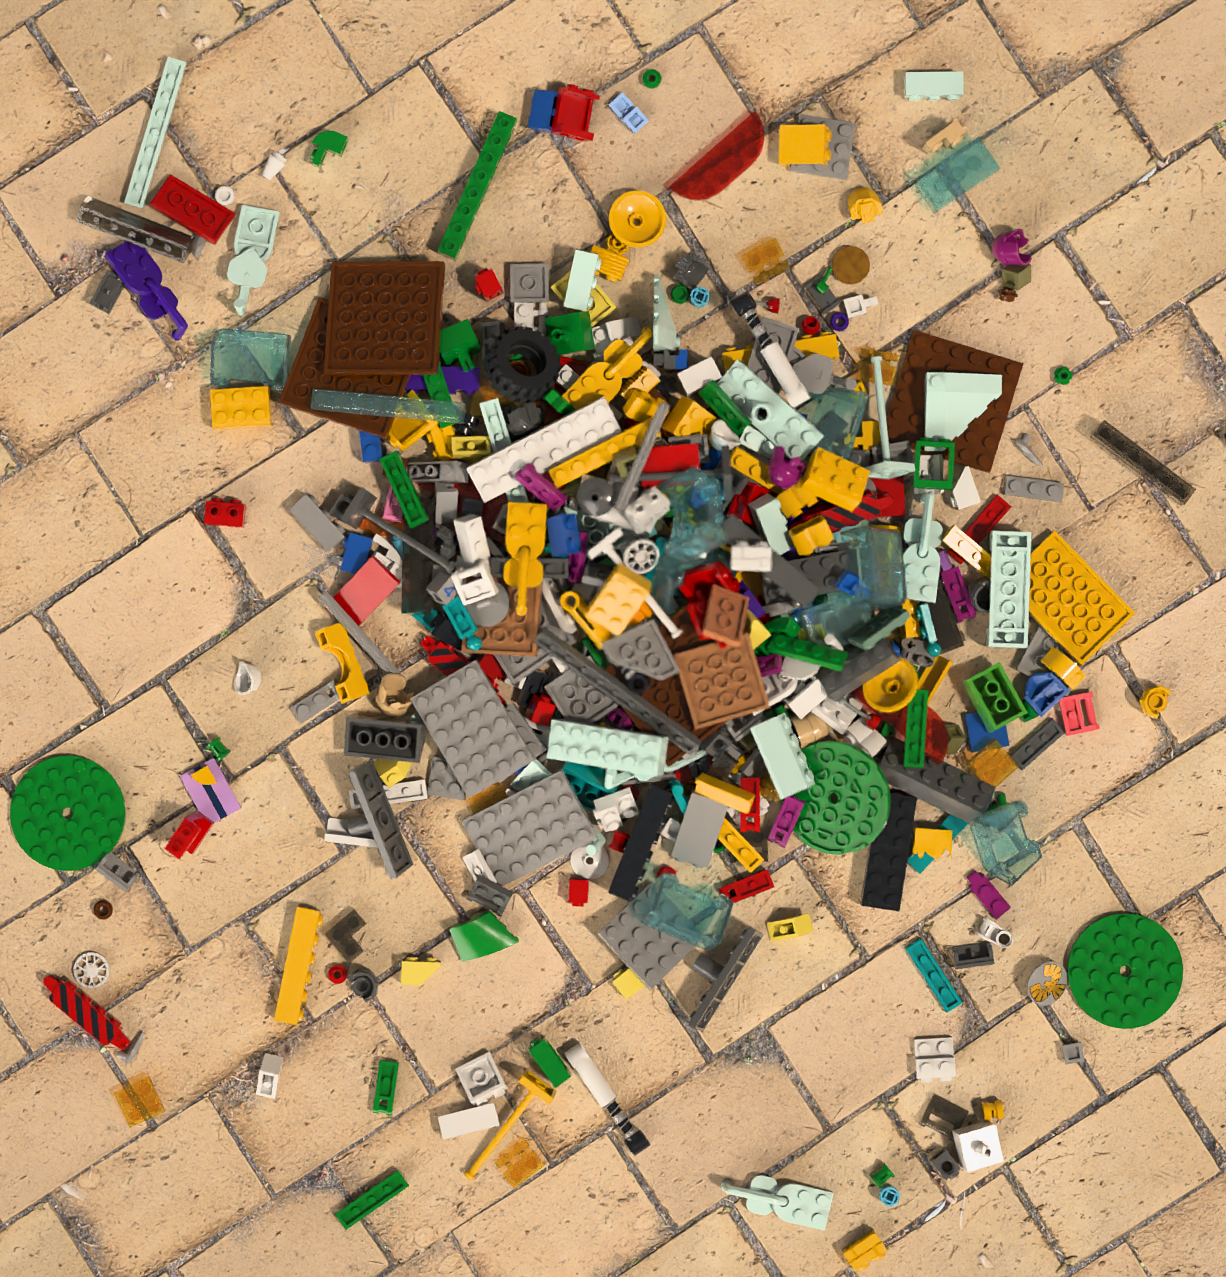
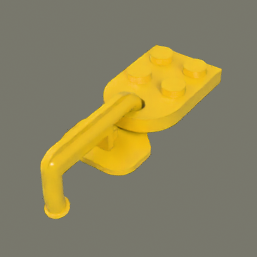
(619, 363)
(524, 529)

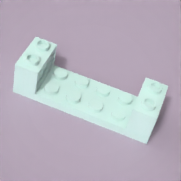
(1009, 589)

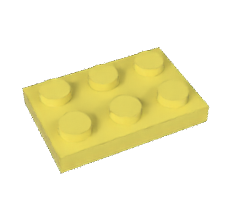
(601, 304)

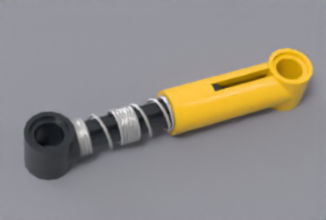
(600, 635)

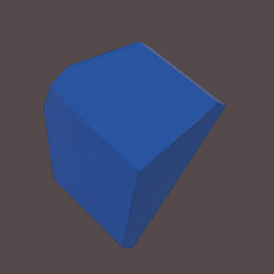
(1044, 691)

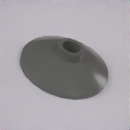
(605, 494)

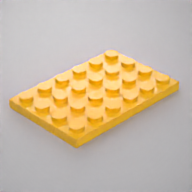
(1072, 600)

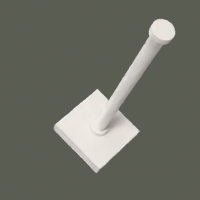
(606, 547)

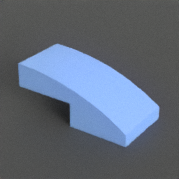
(628, 113)

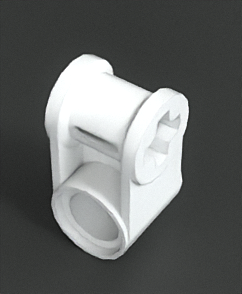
(993, 933)

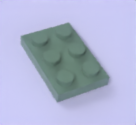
(878, 627)

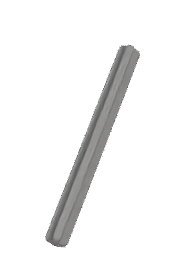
(642, 456)
(356, 632)

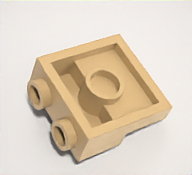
(949, 136)

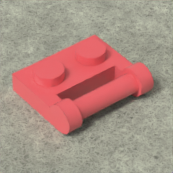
(1072, 714)

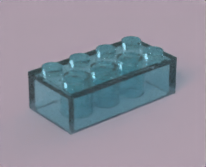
(956, 175)

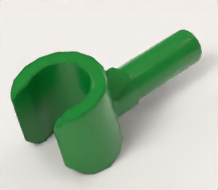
(822, 286)

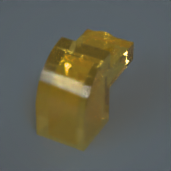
(482, 395)

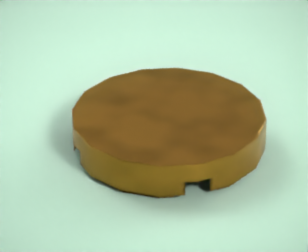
(851, 265)

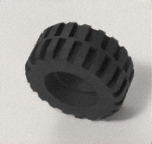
(537, 350)

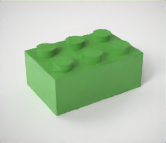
(994, 697)

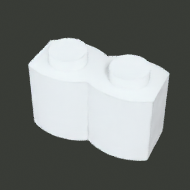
(865, 738)

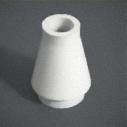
(274, 165)

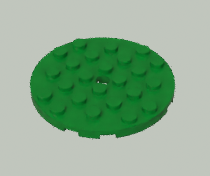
(862, 797)
(39, 816)
(1153, 964)

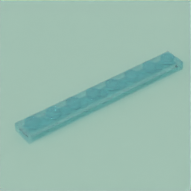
(388, 406)

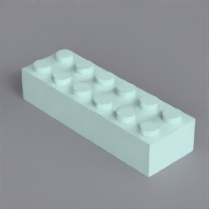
(607, 747)

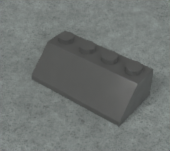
(858, 669)
(384, 738)

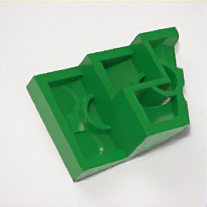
(481, 936)

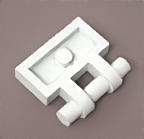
(525, 315)

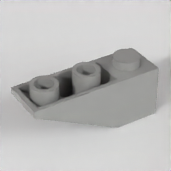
(438, 472)

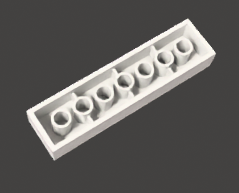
(545, 447)

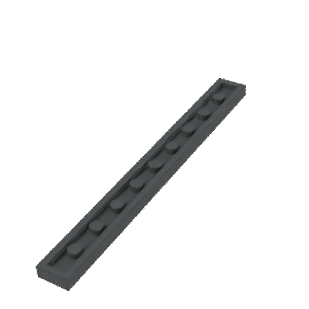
(617, 691)

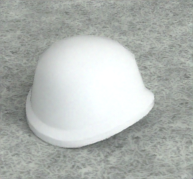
(723, 435)
(247, 678)

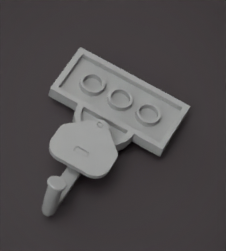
(811, 370)

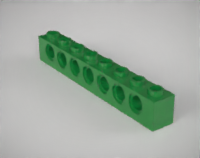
(477, 186)

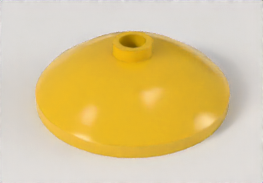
(646, 210)
(879, 690)

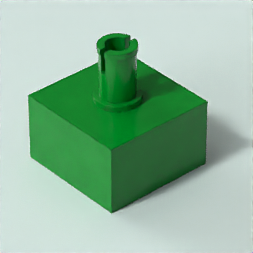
(570, 332)
(458, 344)

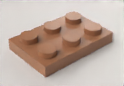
(725, 615)

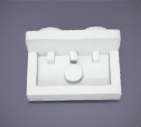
(930, 469)

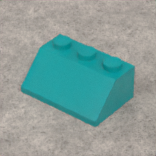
(587, 783)

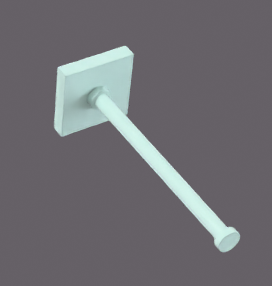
(886, 469)

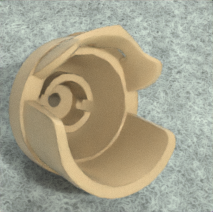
(392, 697)
(810, 729)

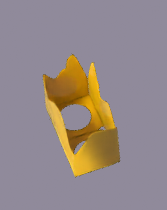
(932, 841)

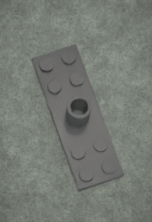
(378, 819)
(721, 976)

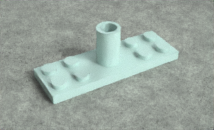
(783, 424)

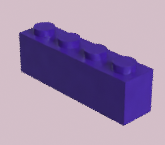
(455, 378)

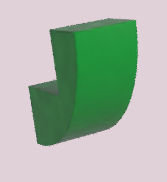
(783, 626)

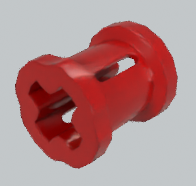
(618, 841)

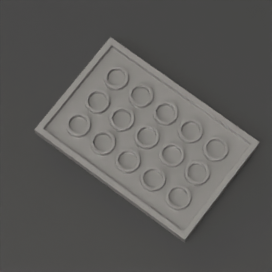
(472, 729)
(530, 828)

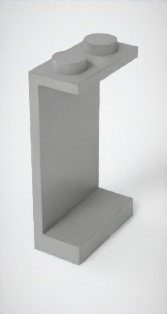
(699, 830)

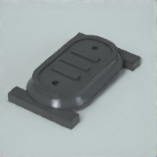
(821, 299)

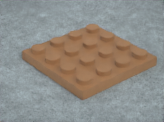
(515, 632)
(721, 682)

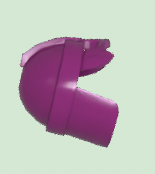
(1007, 245)
(784, 471)

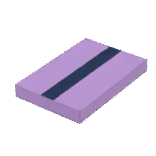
(212, 800)

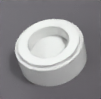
(225, 195)

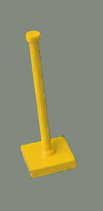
(536, 1087)

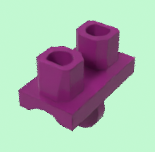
(615, 716)

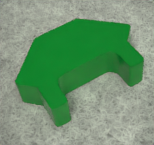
(558, 401)

